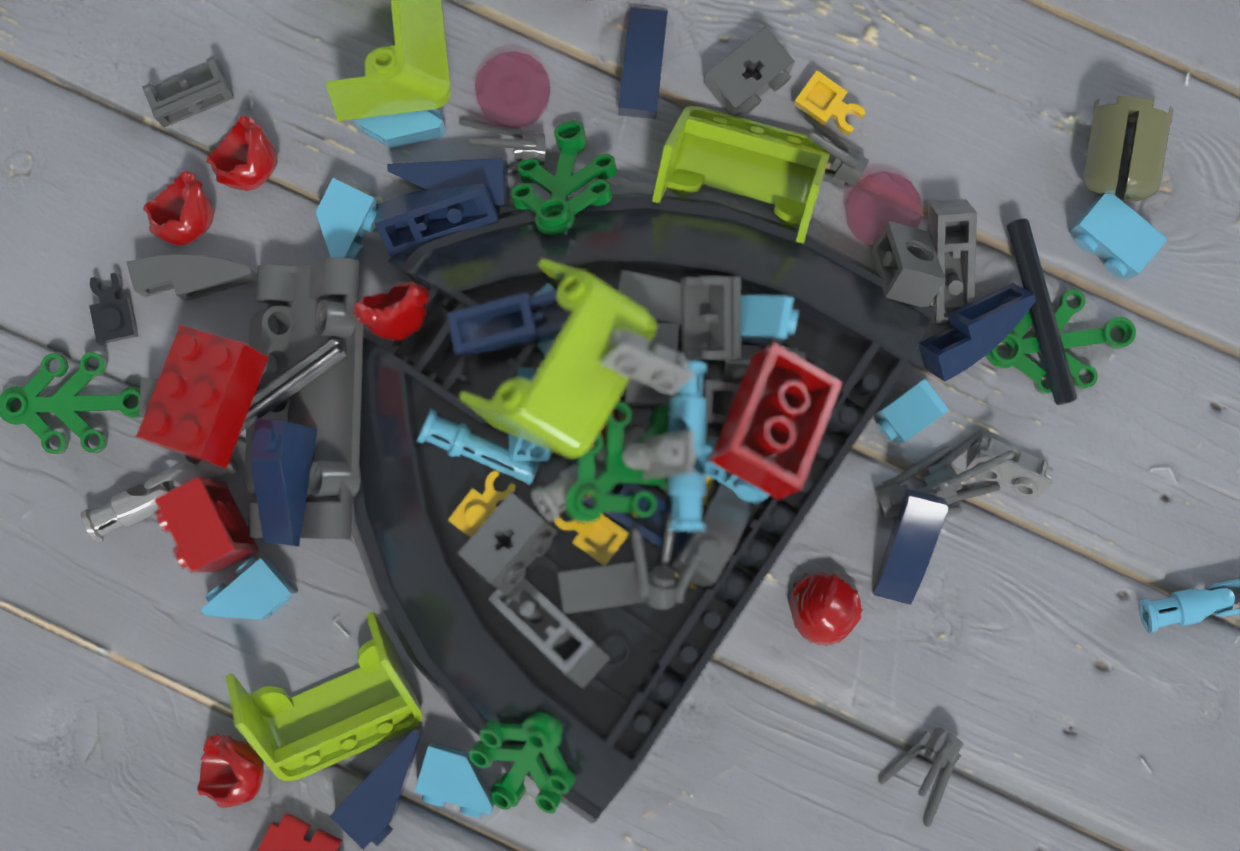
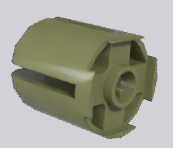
(1147, 147)

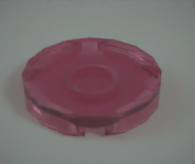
(512, 89)
(880, 199)

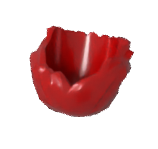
(244, 157)
(181, 211)
(394, 314)
(824, 608)
(230, 771)

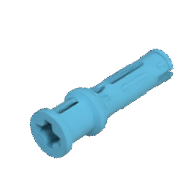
(459, 440)

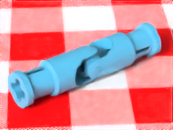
(689, 413)
(1189, 606)

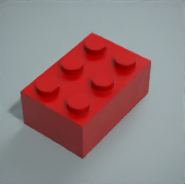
(203, 396)
(776, 421)
(205, 525)

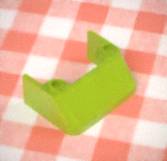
(404, 75)
(743, 160)
(571, 389)
(331, 719)

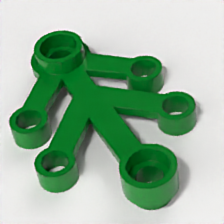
(557, 213)
(1019, 347)
(64, 403)
(615, 471)
(542, 735)

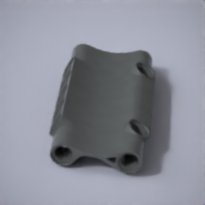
(310, 308)

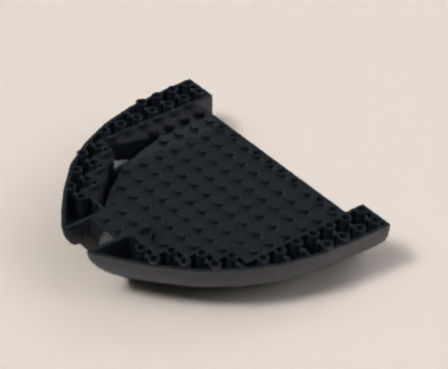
(412, 488)

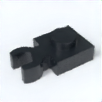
(112, 317)

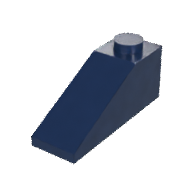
(459, 173)
(431, 215)
(280, 473)
(376, 800)

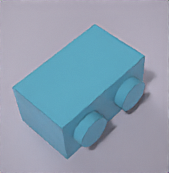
(1117, 236)

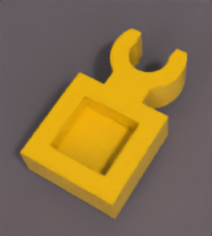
(824, 99)
(478, 507)
(597, 538)

